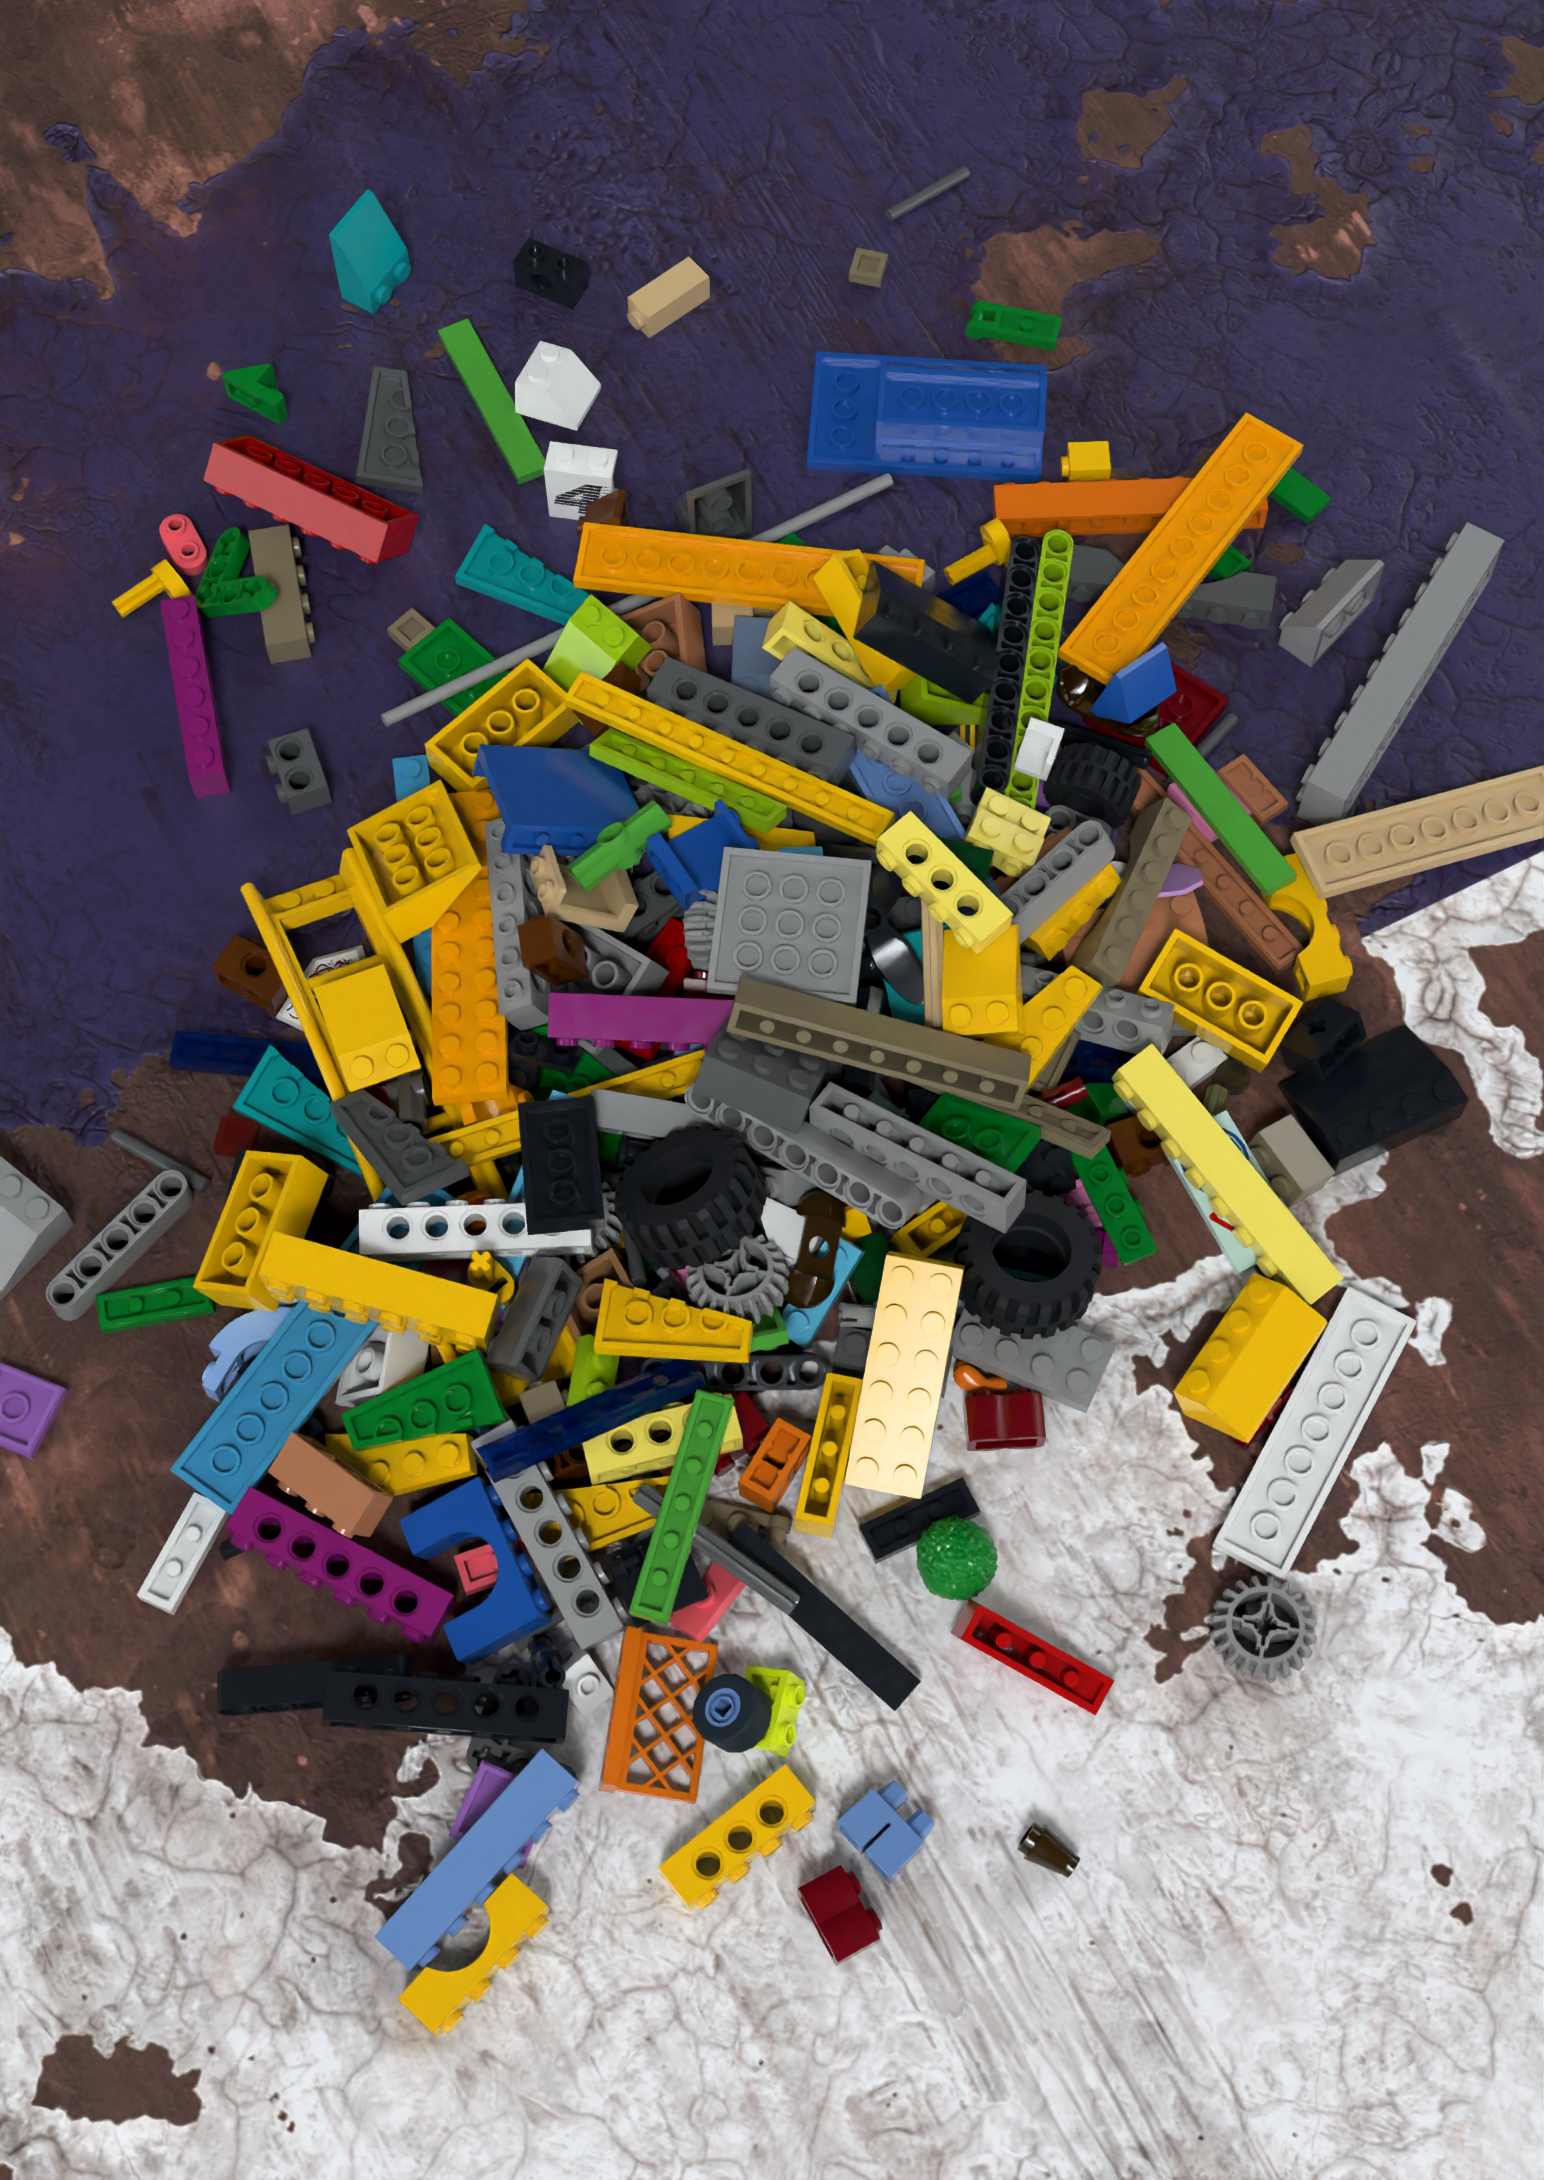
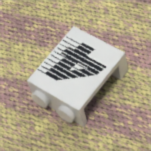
(577, 477)

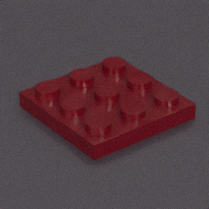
(1191, 708)

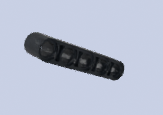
(750, 1377)
(295, 1685)

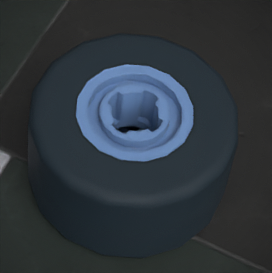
(732, 1713)

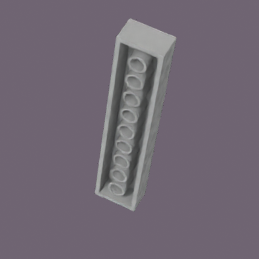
(1399, 676)

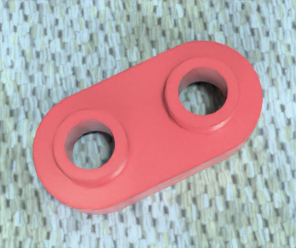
(183, 542)

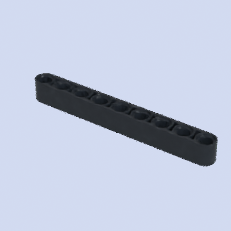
(1011, 639)

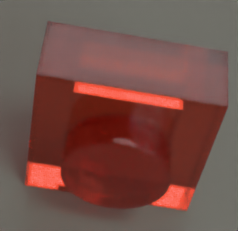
(234, 1135)

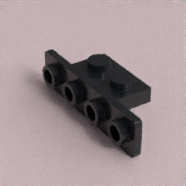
(531, 1052)

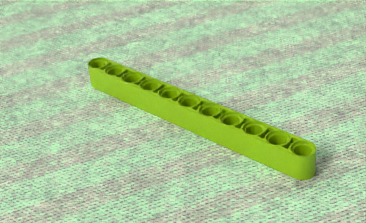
(1042, 652)

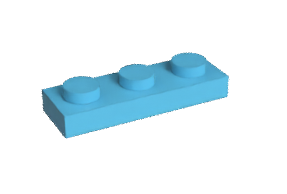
(805, 1323)

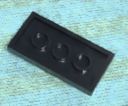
(560, 1165)

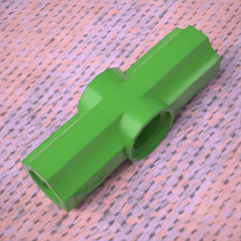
(619, 846)

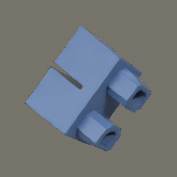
(901, 1839)

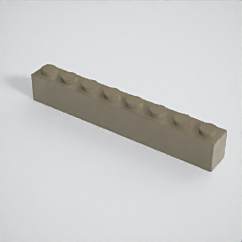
(879, 1043)

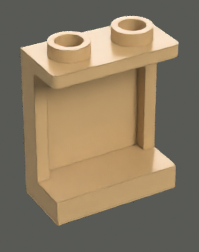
(605, 906)

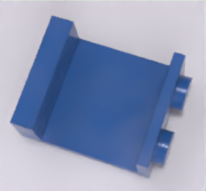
(696, 856)

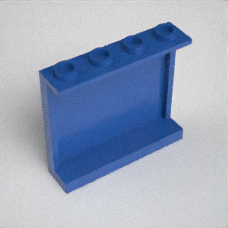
(553, 797)

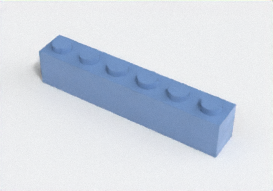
(478, 1860)

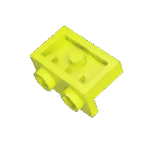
(786, 1697)

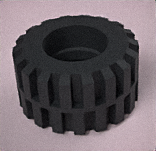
(1093, 783)

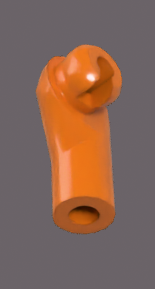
(972, 1380)

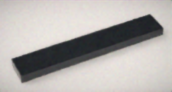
(832, 1626)

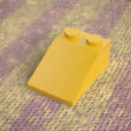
(984, 989)
(367, 1028)

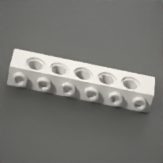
(456, 1242)

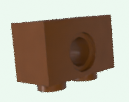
(552, 950)
(234, 972)
(1129, 1152)

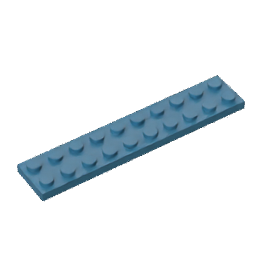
(282, 1388)

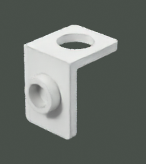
(584, 1680)

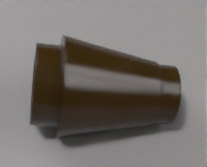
(1046, 1849)

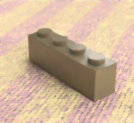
(283, 622)

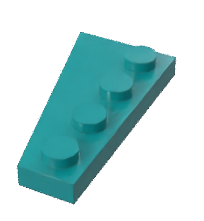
(509, 575)
(296, 1109)

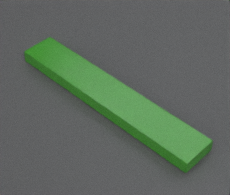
(493, 401)
(1220, 810)
(681, 1507)

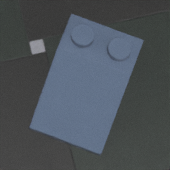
(751, 662)

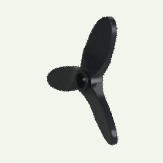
(885, 945)

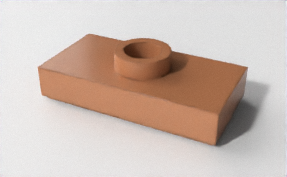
(1253, 789)

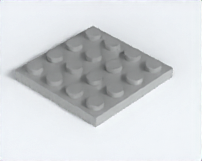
(790, 923)

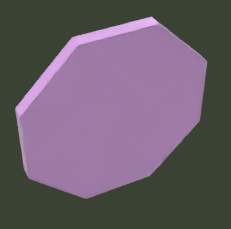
(1181, 880)

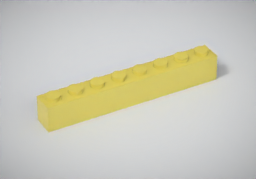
(1224, 1175)

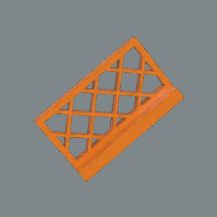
(624, 1711)

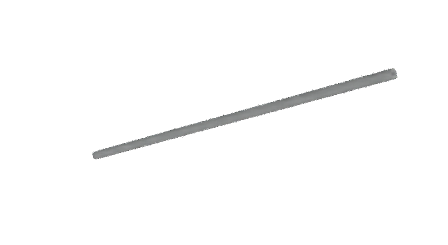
(620, 607)

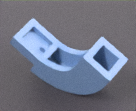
(237, 1345)

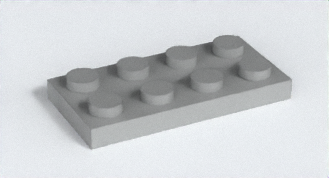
(1058, 1366)

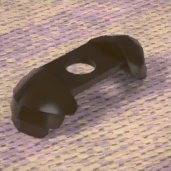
(1078, 695)
(812, 1277)

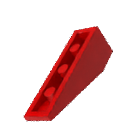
(1032, 1656)

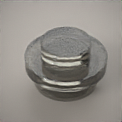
(1233, 1076)

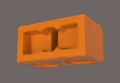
(774, 1465)

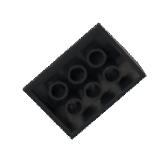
(926, 635)
(1376, 1100)

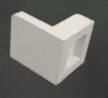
(1038, 749)

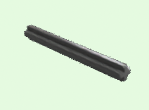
(727, 1556)

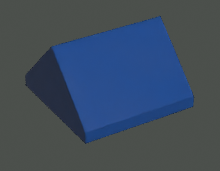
(1137, 687)

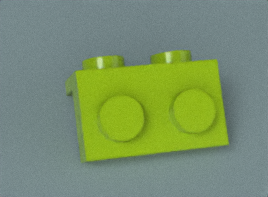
(591, 1371)

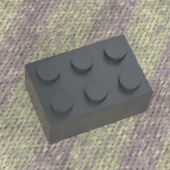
(761, 1078)

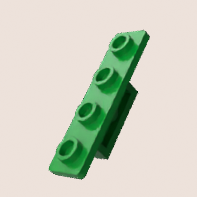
(1116, 1209)

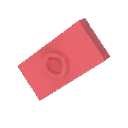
(702, 1616)

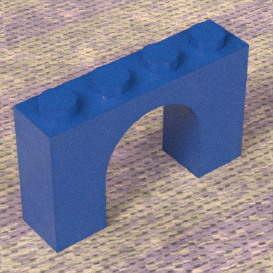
(516, 1602)

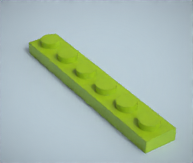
(687, 779)

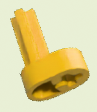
(995, 549)
(162, 579)
(485, 1272)

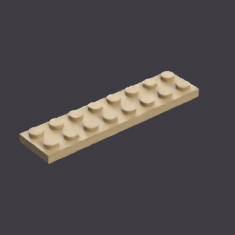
(1423, 833)

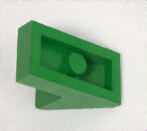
(255, 390)
(1102, 1106)

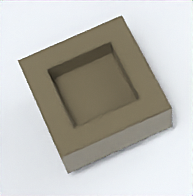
(868, 267)
(409, 629)

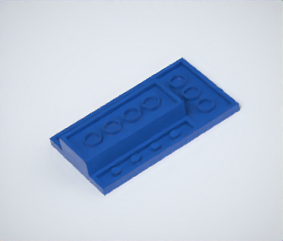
(927, 417)

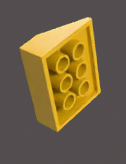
(415, 859)

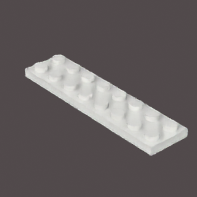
(1314, 1435)

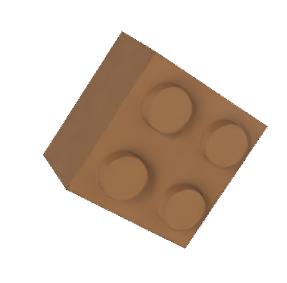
(585, 1311)

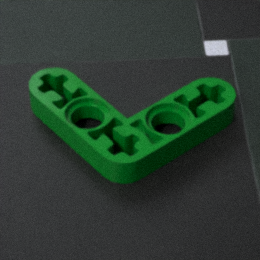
(220, 581)

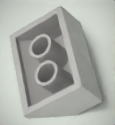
(1330, 609)

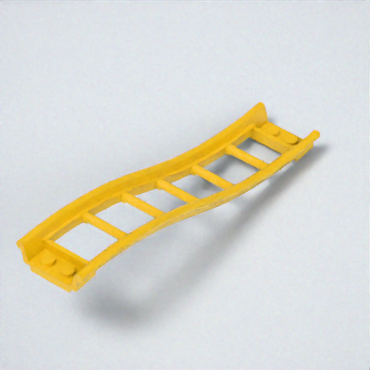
(330, 897)

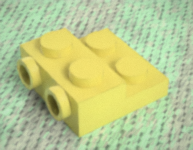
(1008, 830)

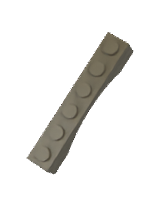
(1152, 851)

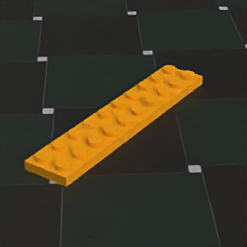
(1181, 549)
(712, 568)
(466, 1021)

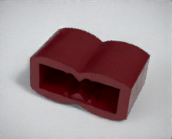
(1004, 1421)
(839, 1914)

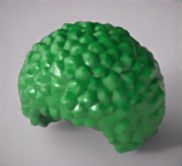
(956, 1558)

